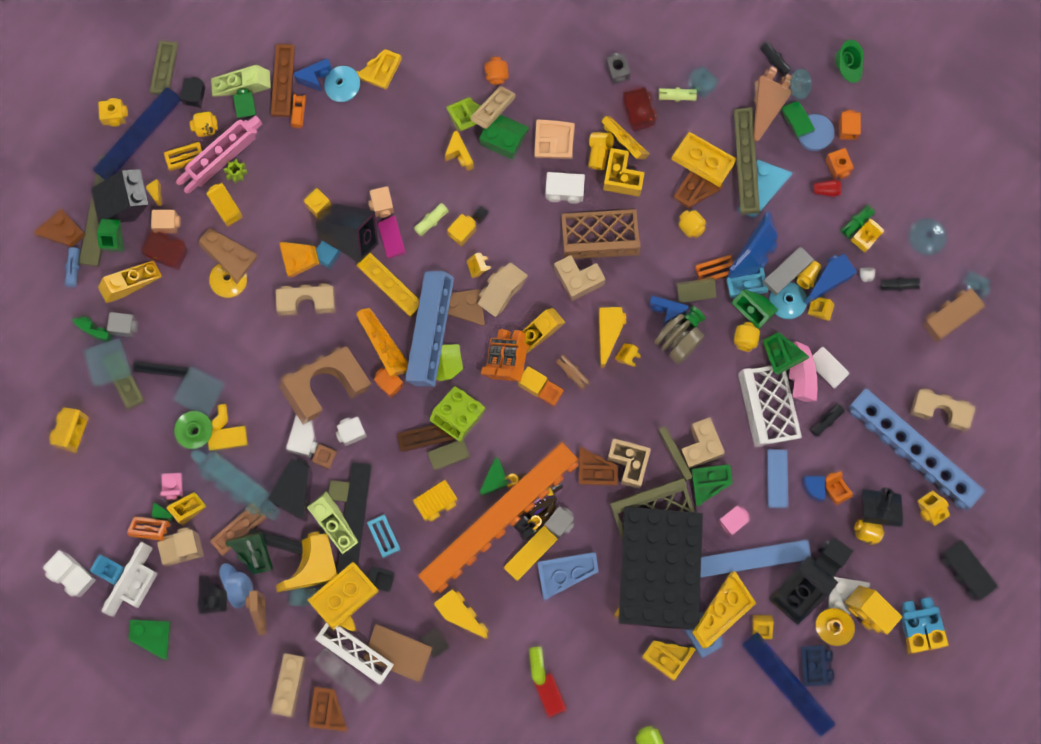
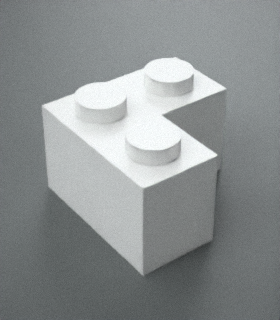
(69, 572)

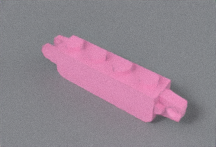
(219, 153)

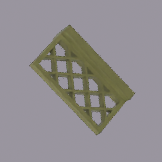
(650, 495)

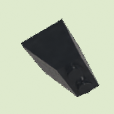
(120, 196)
(349, 230)
(294, 489)

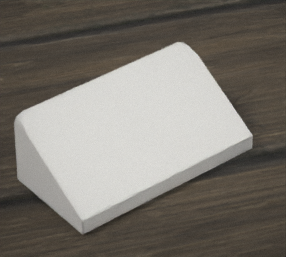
(829, 367)

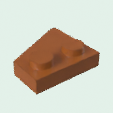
(695, 190)
(60, 230)
(596, 470)

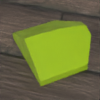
(462, 112)
(450, 362)

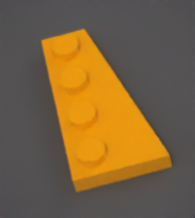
(384, 345)

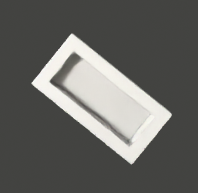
(565, 187)

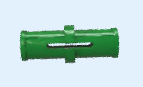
(857, 221)

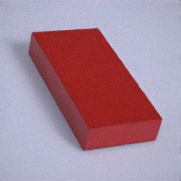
(550, 696)

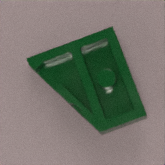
(252, 552)

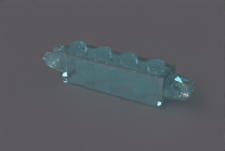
(236, 483)

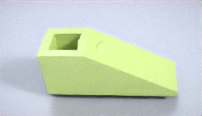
(252, 77)
(332, 522)

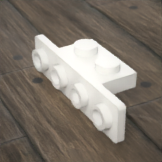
(133, 582)

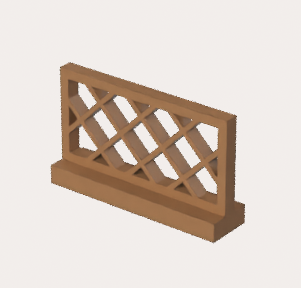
(604, 248)

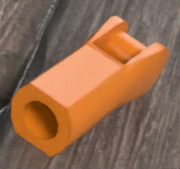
(297, 115)

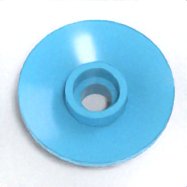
(349, 86)
(787, 309)

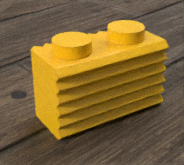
(435, 501)

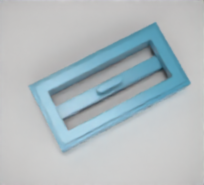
(390, 551)

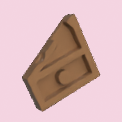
(466, 306)

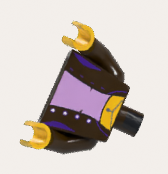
(543, 508)

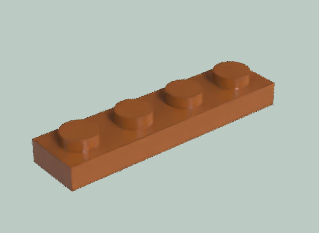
(283, 80)

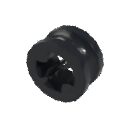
(480, 214)

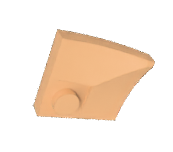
(554, 139)

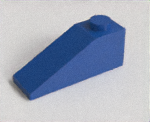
(834, 274)

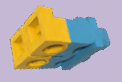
(923, 627)

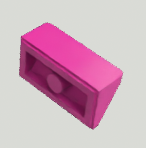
(391, 237)

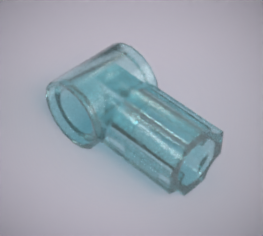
(300, 596)

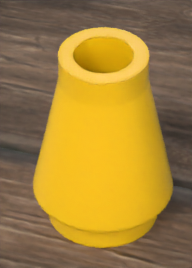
(809, 275)

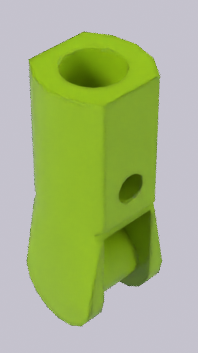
(537, 665)

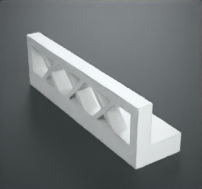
(352, 658)

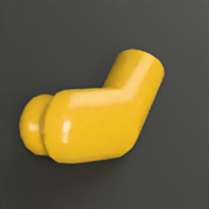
(222, 418)

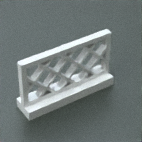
(754, 411)

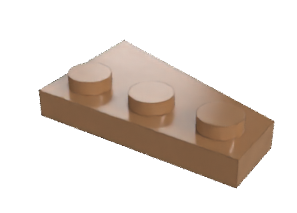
(229, 254)

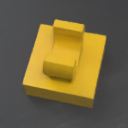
(477, 265)
(627, 353)

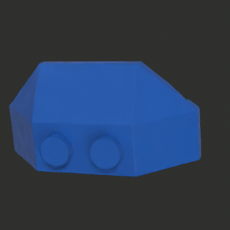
(756, 249)

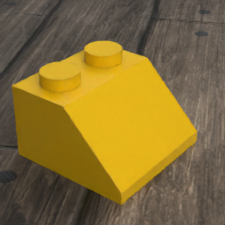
(69, 429)

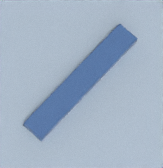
(754, 558)

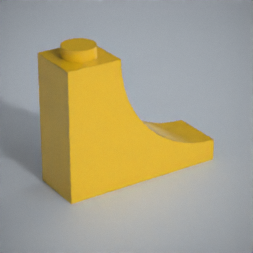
(316, 564)

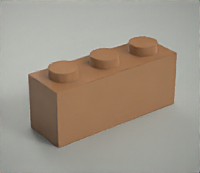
(953, 314)

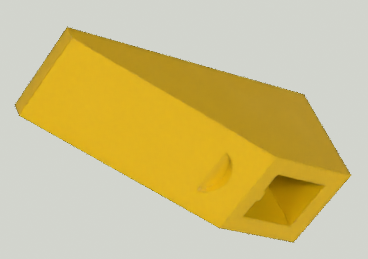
(224, 204)
(128, 281)
(542, 328)
(455, 612)

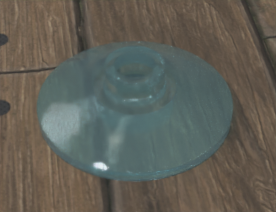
(924, 244)

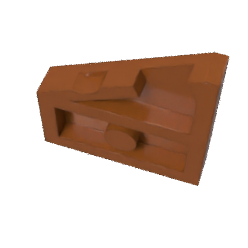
(326, 711)

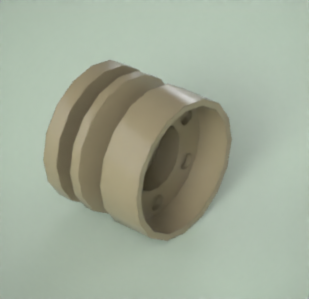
(679, 339)

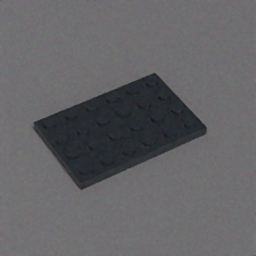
(660, 568)

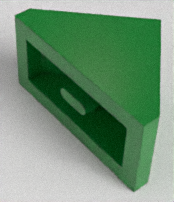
(495, 479)

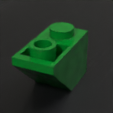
(110, 236)

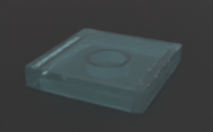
(107, 362)
(198, 391)

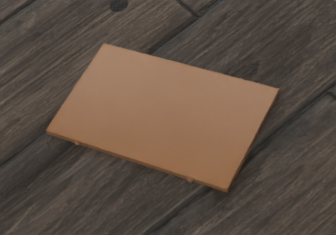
(406, 654)

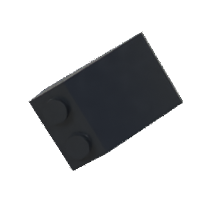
(803, 590)

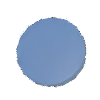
(821, 136)

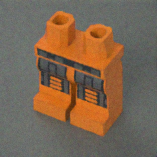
(506, 356)

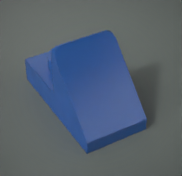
(309, 75)
(672, 308)

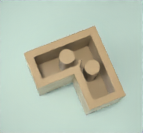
(578, 282)
(501, 288)
(707, 444)
(635, 459)
(180, 547)

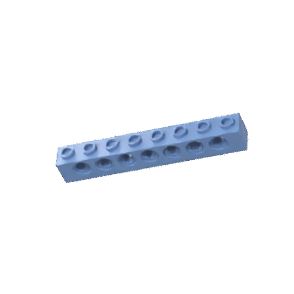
(956, 476)

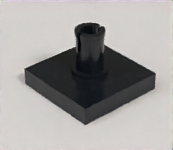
(882, 507)

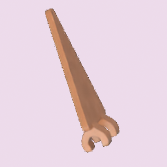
(770, 99)

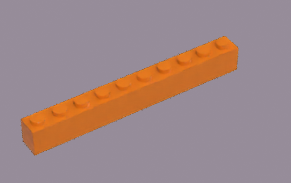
(498, 518)

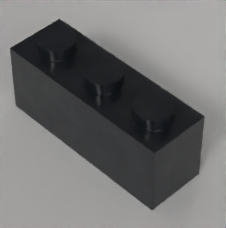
(968, 571)

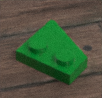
(783, 353)
(710, 481)
(151, 636)

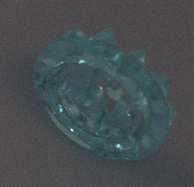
(803, 77)

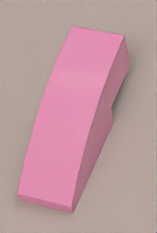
(804, 377)

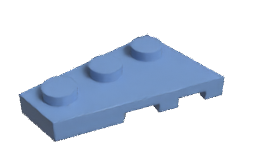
(565, 571)

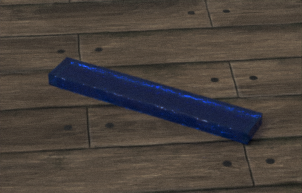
(137, 134)
(788, 684)

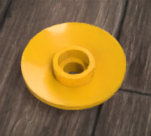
(223, 287)
(829, 632)

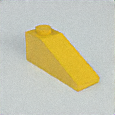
(610, 327)

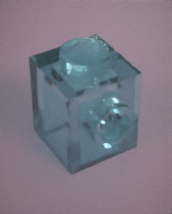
(703, 81)

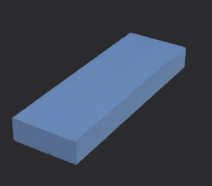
(777, 479)

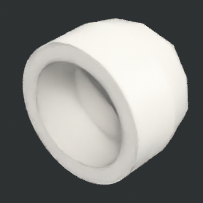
(867, 274)

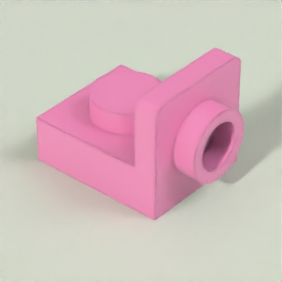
(172, 486)

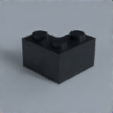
(833, 555)

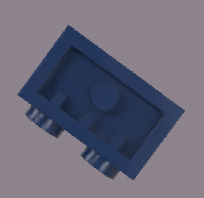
(817, 665)

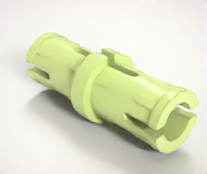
(677, 94)
(430, 219)

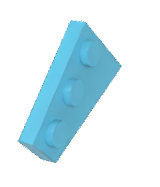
(769, 182)

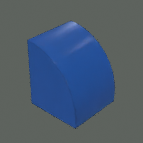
(814, 487)

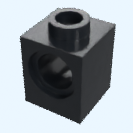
(193, 92)

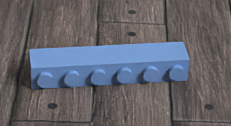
(429, 328)

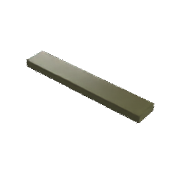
(746, 161)
(90, 250)

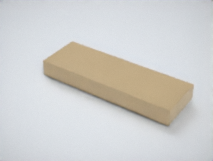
(493, 107)

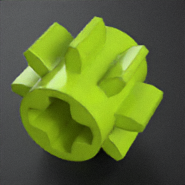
(232, 168)

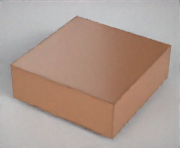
(324, 456)

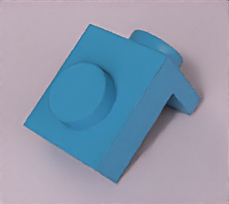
(107, 569)

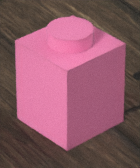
(734, 520)

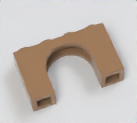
(338, 364)

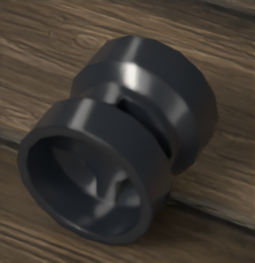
(527, 531)

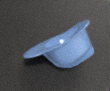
(236, 584)

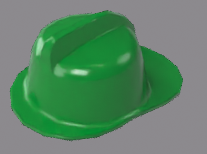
(850, 61)

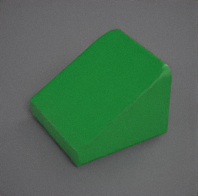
(161, 514)

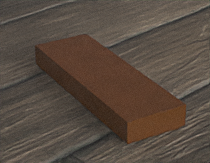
(422, 438)

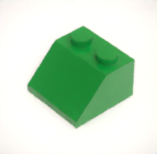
(504, 136)

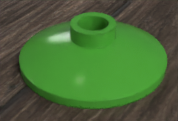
(185, 426)

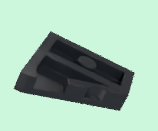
(211, 597)

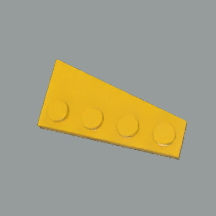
(725, 609)

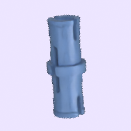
(72, 267)

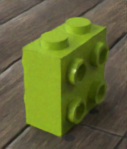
(457, 413)

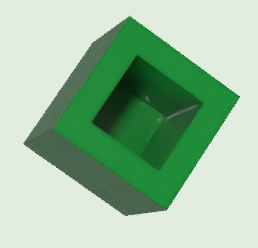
(244, 103)

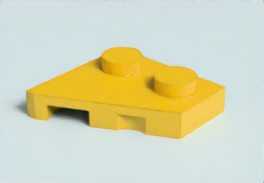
(381, 69)

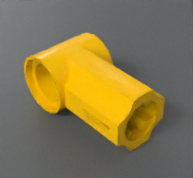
(599, 144)

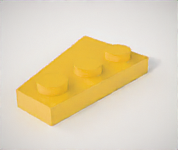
(624, 138)

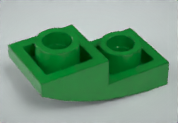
(798, 119)
(88, 327)

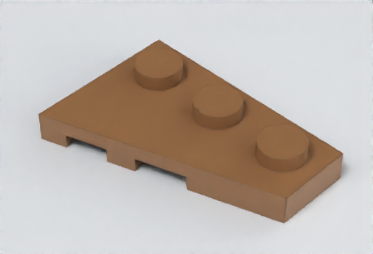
(257, 606)

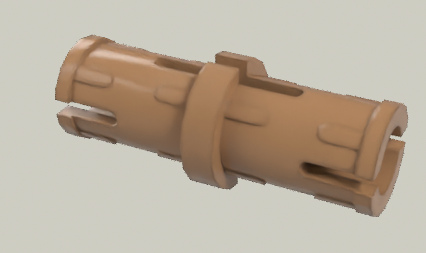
(573, 372)

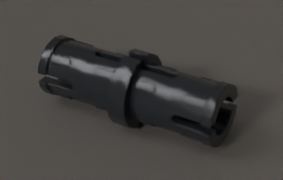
(775, 58)
(900, 284)
(827, 420)

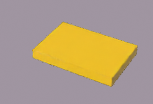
(704, 159)
(343, 596)

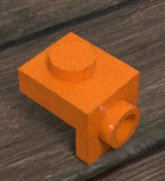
(837, 488)

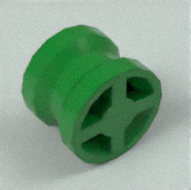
(695, 316)

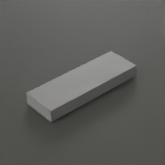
(788, 271)

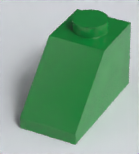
(755, 307)

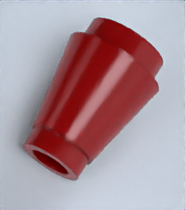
(828, 188)

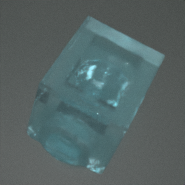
(978, 282)

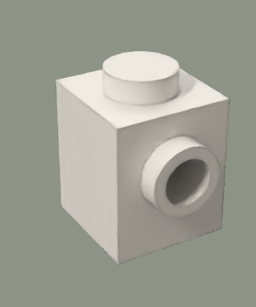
(350, 431)

